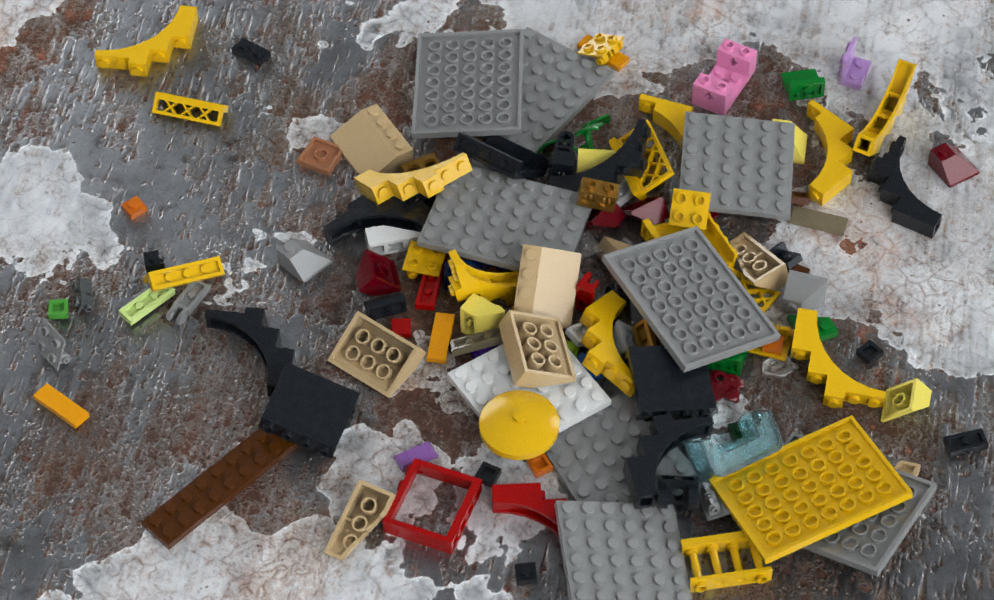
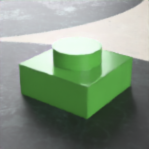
(58, 309)

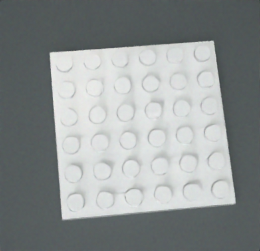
(490, 376)

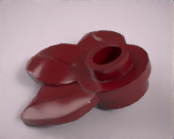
(728, 387)

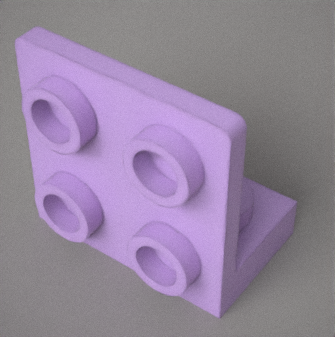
(853, 69)

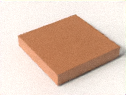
(320, 156)

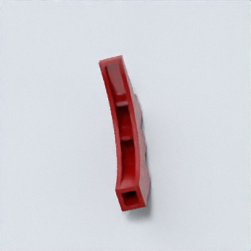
(525, 501)

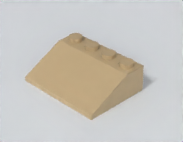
(372, 142)
(547, 282)
(536, 350)
(376, 355)

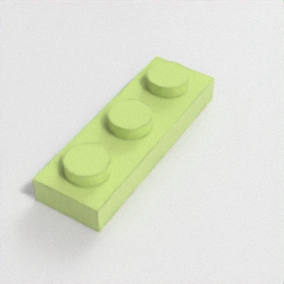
(144, 304)

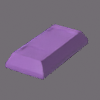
(423, 452)

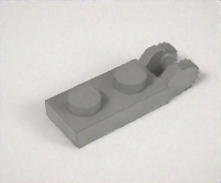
(188, 301)

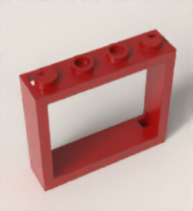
(422, 536)

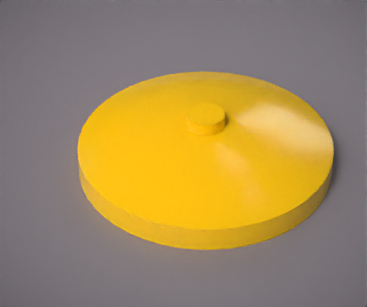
(519, 425)

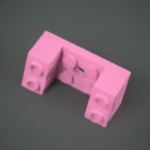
(727, 79)

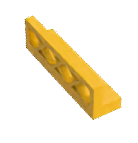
(193, 103)
(184, 274)

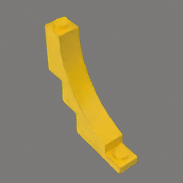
(666, 114)
(834, 136)

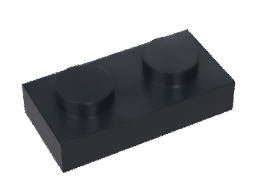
(251, 51)
(965, 442)

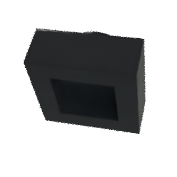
(869, 352)
(488, 474)
(525, 573)

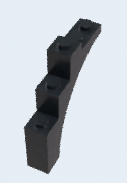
(626, 161)
(906, 207)
(365, 214)
(251, 328)
(664, 437)

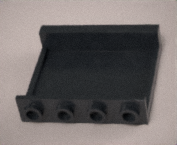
(503, 156)
(664, 388)
(308, 410)

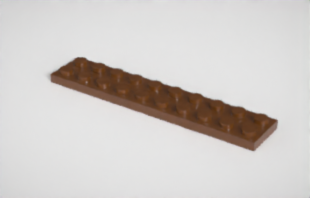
(216, 487)

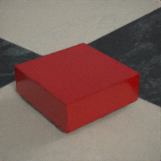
(401, 327)

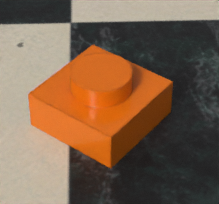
(134, 207)

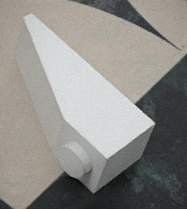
(389, 239)

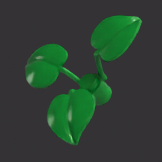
(586, 130)

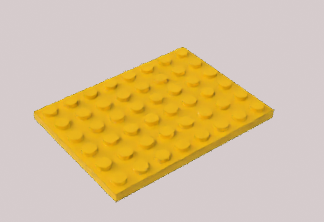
(811, 489)

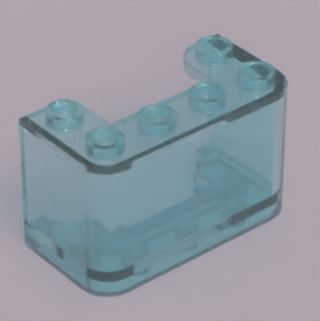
(758, 441)

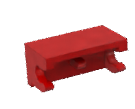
(585, 292)

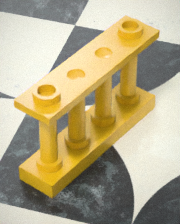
(720, 543)

